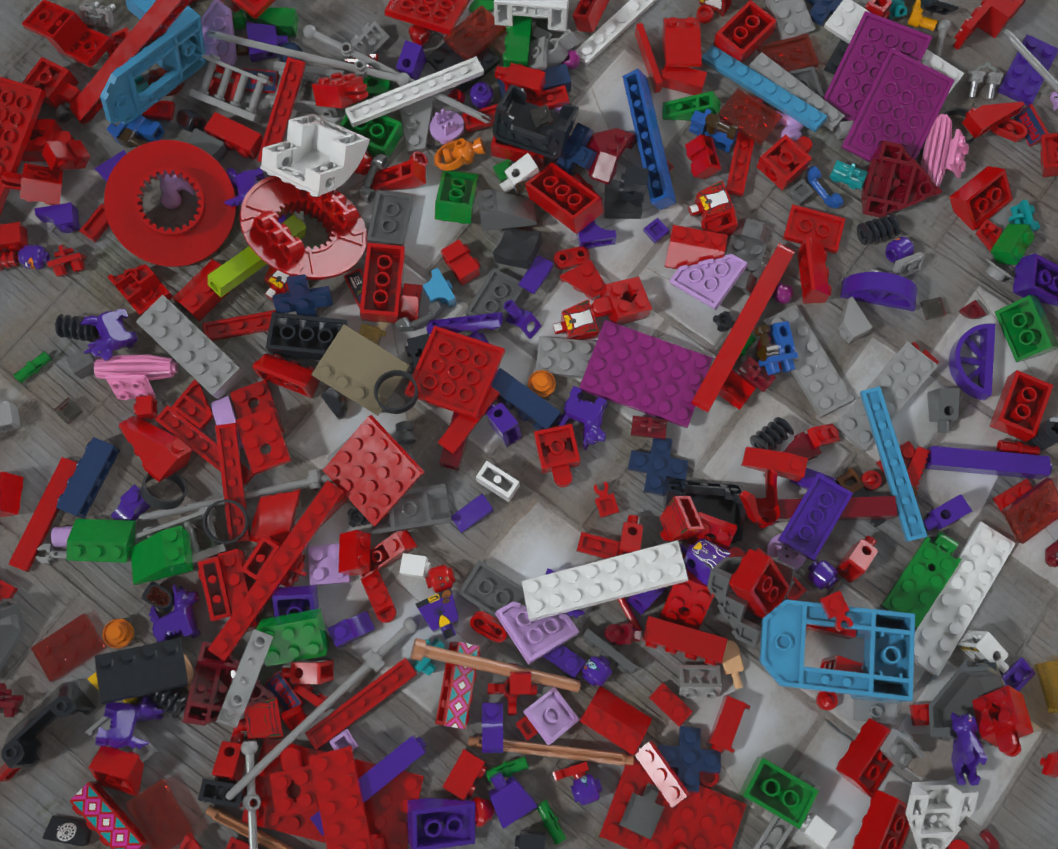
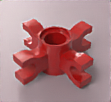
(501, 689)

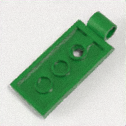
(917, 585)

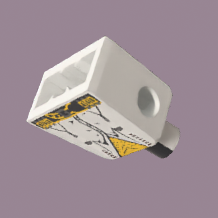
(984, 649)

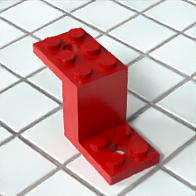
(694, 593)

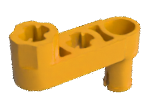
(917, 19)

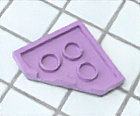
(219, 19)
(709, 279)
(536, 636)

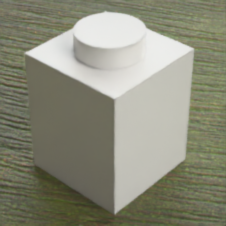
(414, 566)
(817, 830)

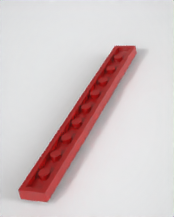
(275, 571)

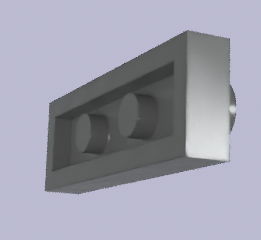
(608, 652)

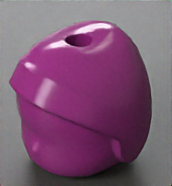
(572, 60)
(783, 293)

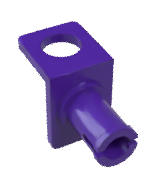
(521, 318)

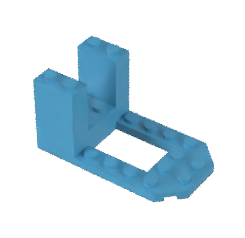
(176, 51)
(887, 652)

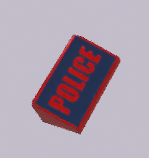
(251, 83)
(1033, 123)
(283, 690)

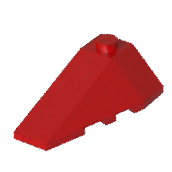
(158, 450)

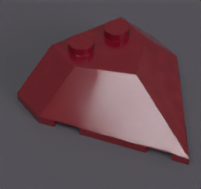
(609, 148)
(894, 181)
(210, 687)

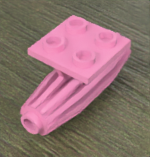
(942, 151)
(131, 373)

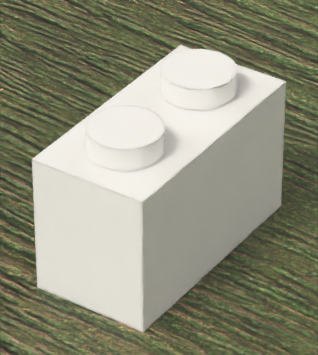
(497, 481)

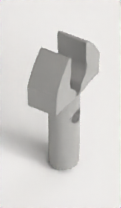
(52, 554)

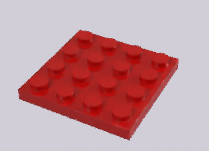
(430, 14)
(455, 372)
(373, 470)

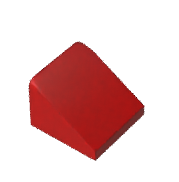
(7, 773)

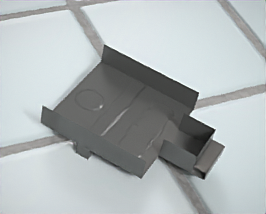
(642, 812)

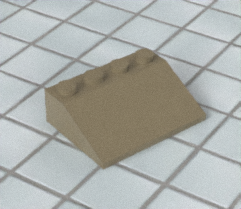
(354, 366)

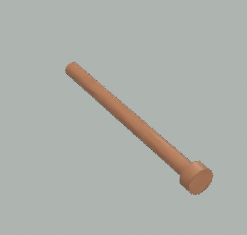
(422, 650)

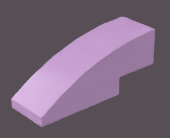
(225, 414)

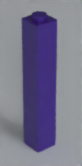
(988, 462)
(385, 771)

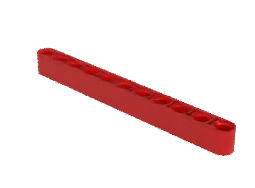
(148, 29)
(742, 328)

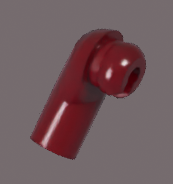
(1051, 555)
(989, 839)

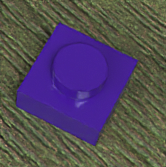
(656, 230)

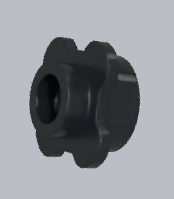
(726, 317)
(352, 516)

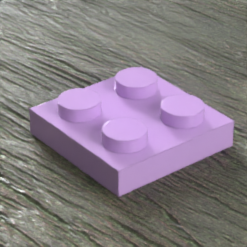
(325, 565)
(551, 716)

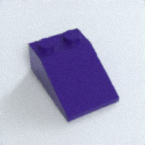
(1037, 278)
(295, 599)
(440, 823)

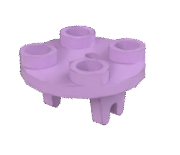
(452, 124)
(777, 548)

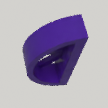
(881, 289)
(985, 362)

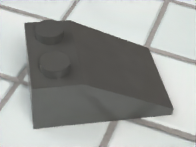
(504, 210)

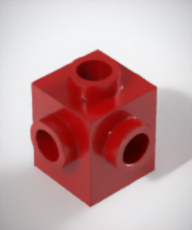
(879, 7)

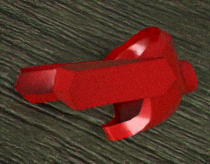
(763, 510)

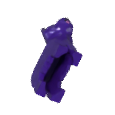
(243, 182)
(112, 334)
(586, 413)
(178, 621)
(123, 721)
(967, 749)

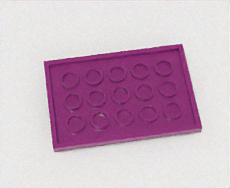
(865, 57)
(898, 106)
(645, 373)

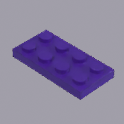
(1021, 79)
(815, 517)

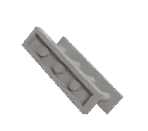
(310, 74)
(218, 100)
(187, 521)
(244, 679)

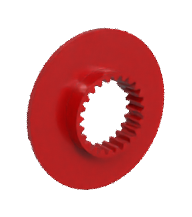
(138, 233)
(286, 253)

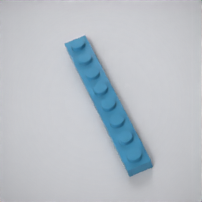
(764, 88)
(893, 464)

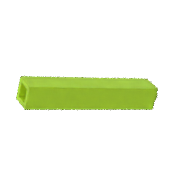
(247, 262)

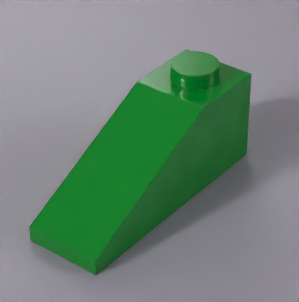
(283, 19)
(685, 107)

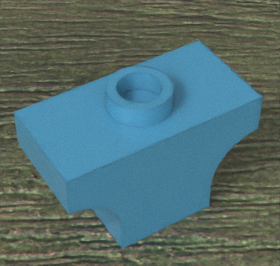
(439, 289)

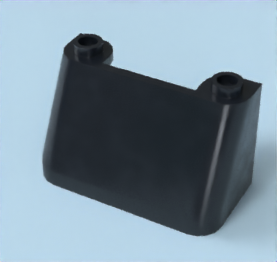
(516, 127)
(712, 499)
(21, 741)

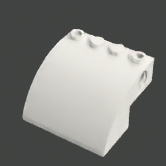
(552, 10)
(316, 155)

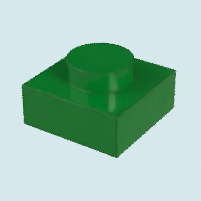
(239, 20)
(500, 168)

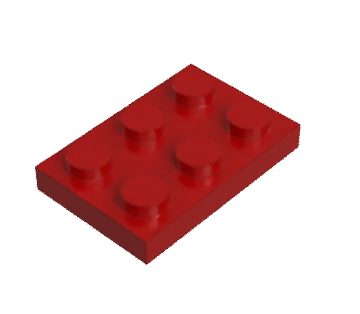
(814, 224)

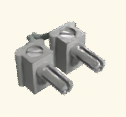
(104, 14)
(976, 77)

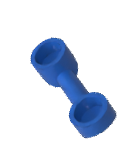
(832, 201)

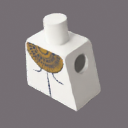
(519, 174)

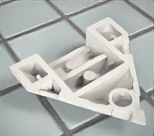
(937, 811)

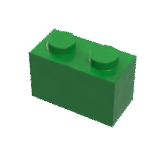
(1012, 244)

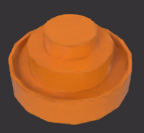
(542, 383)
(118, 633)

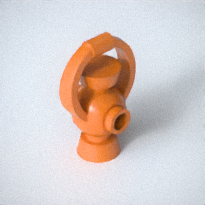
(462, 154)

